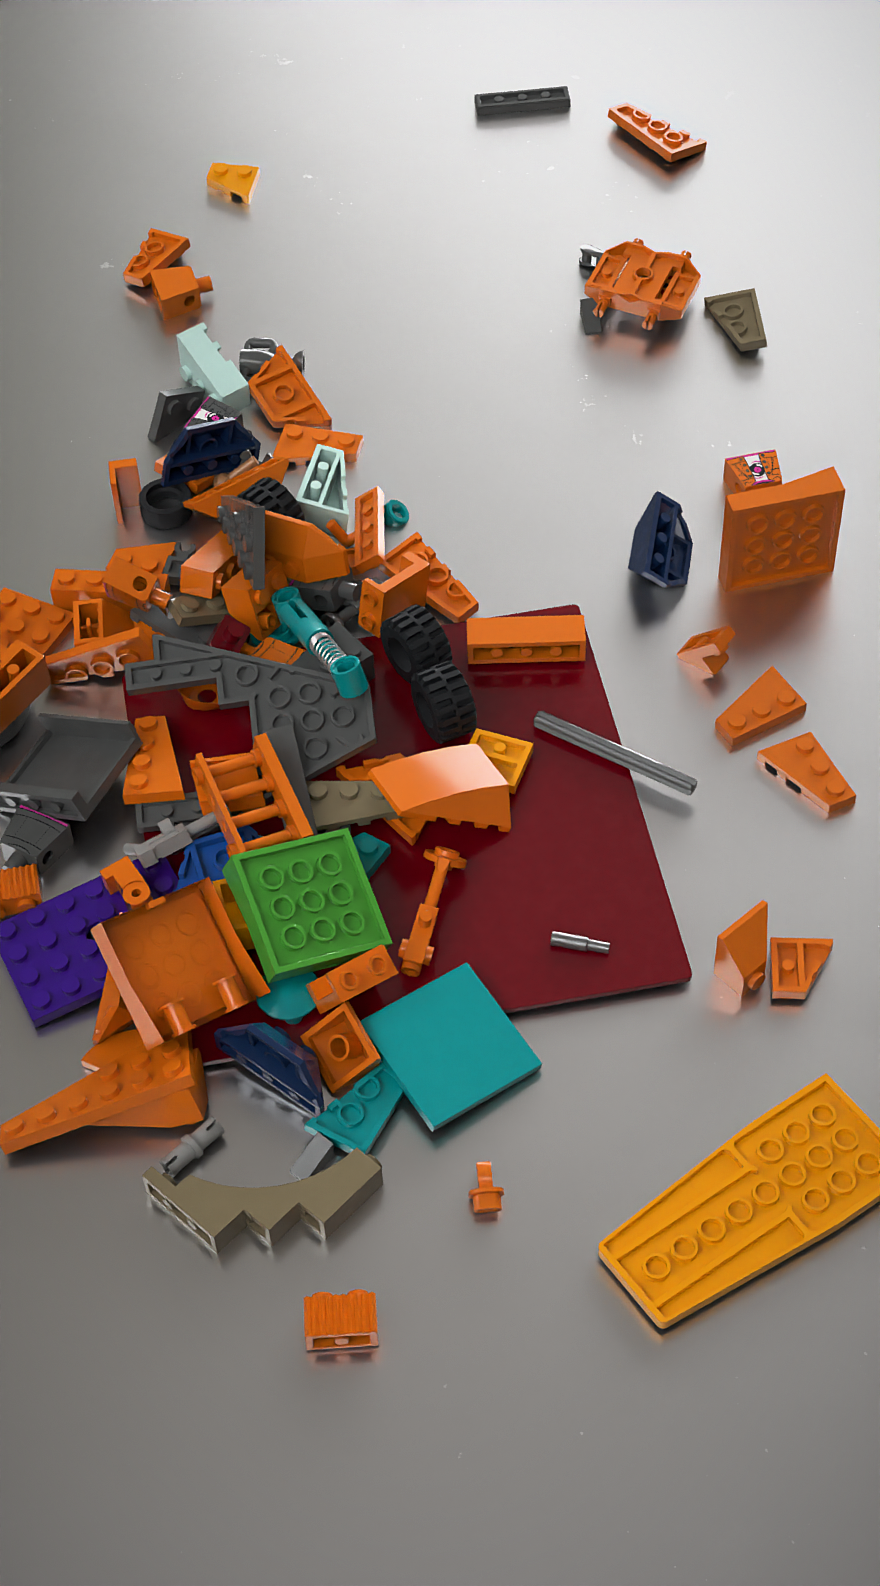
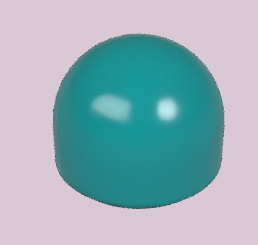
(390, 518)

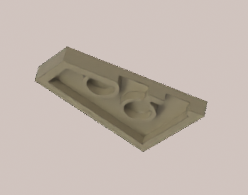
(739, 317)

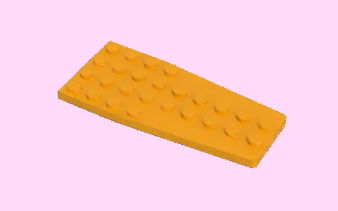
(750, 1204)

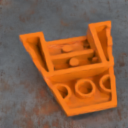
(447, 784)

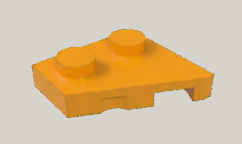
(234, 179)

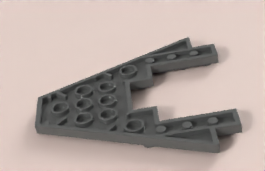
(277, 694)

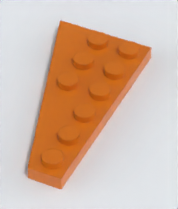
(116, 1087)

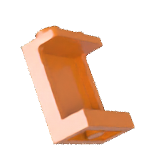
(395, 594)
(351, 978)

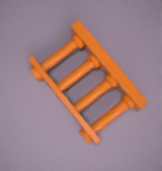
(272, 780)

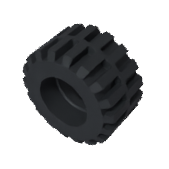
(274, 497)
(414, 641)
(443, 702)

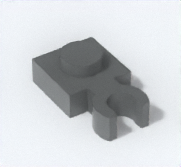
(174, 563)

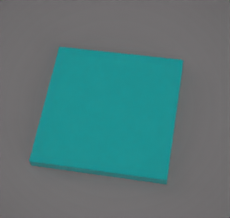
(450, 1046)

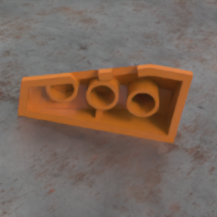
(170, 1111)

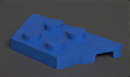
(208, 856)

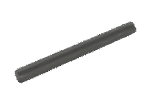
(615, 753)

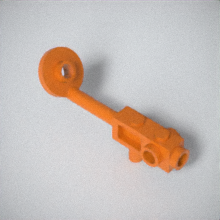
(417, 949)

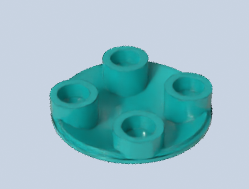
(288, 998)

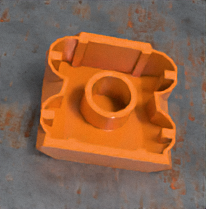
(229, 781)

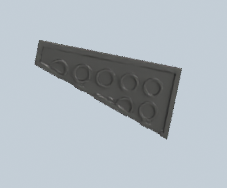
(246, 533)

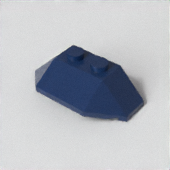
(207, 451)
(662, 544)
(276, 1060)

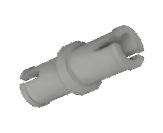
(191, 1146)

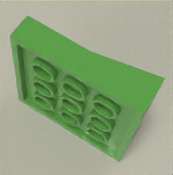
(306, 904)

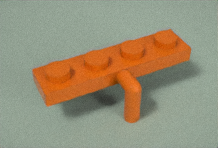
(368, 530)

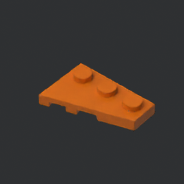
(299, 443)
(759, 708)
(810, 769)

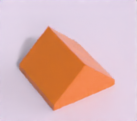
(342, 1048)

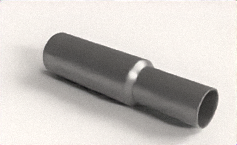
(578, 942)

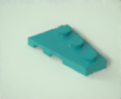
(360, 1113)

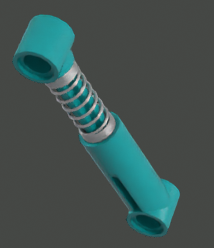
(319, 641)

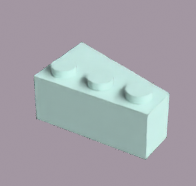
(207, 368)
(324, 489)

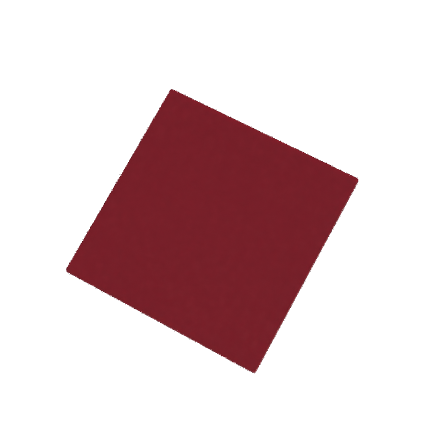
(567, 865)

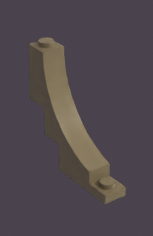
(221, 1211)

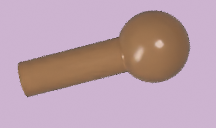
(247, 465)

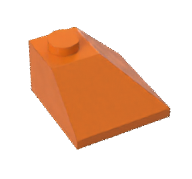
(743, 951)

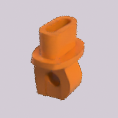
(485, 1197)

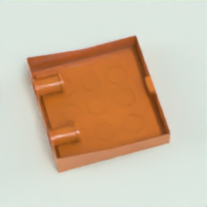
(781, 531)
(178, 963)

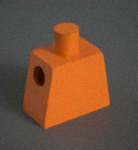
(178, 290)

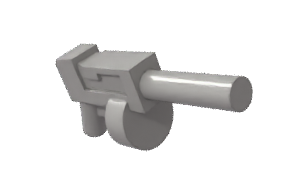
(170, 840)

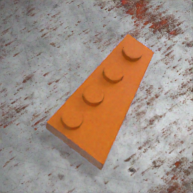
(443, 591)
(100, 657)
(153, 769)

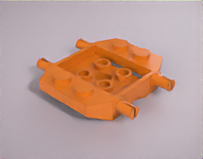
(619, 284)

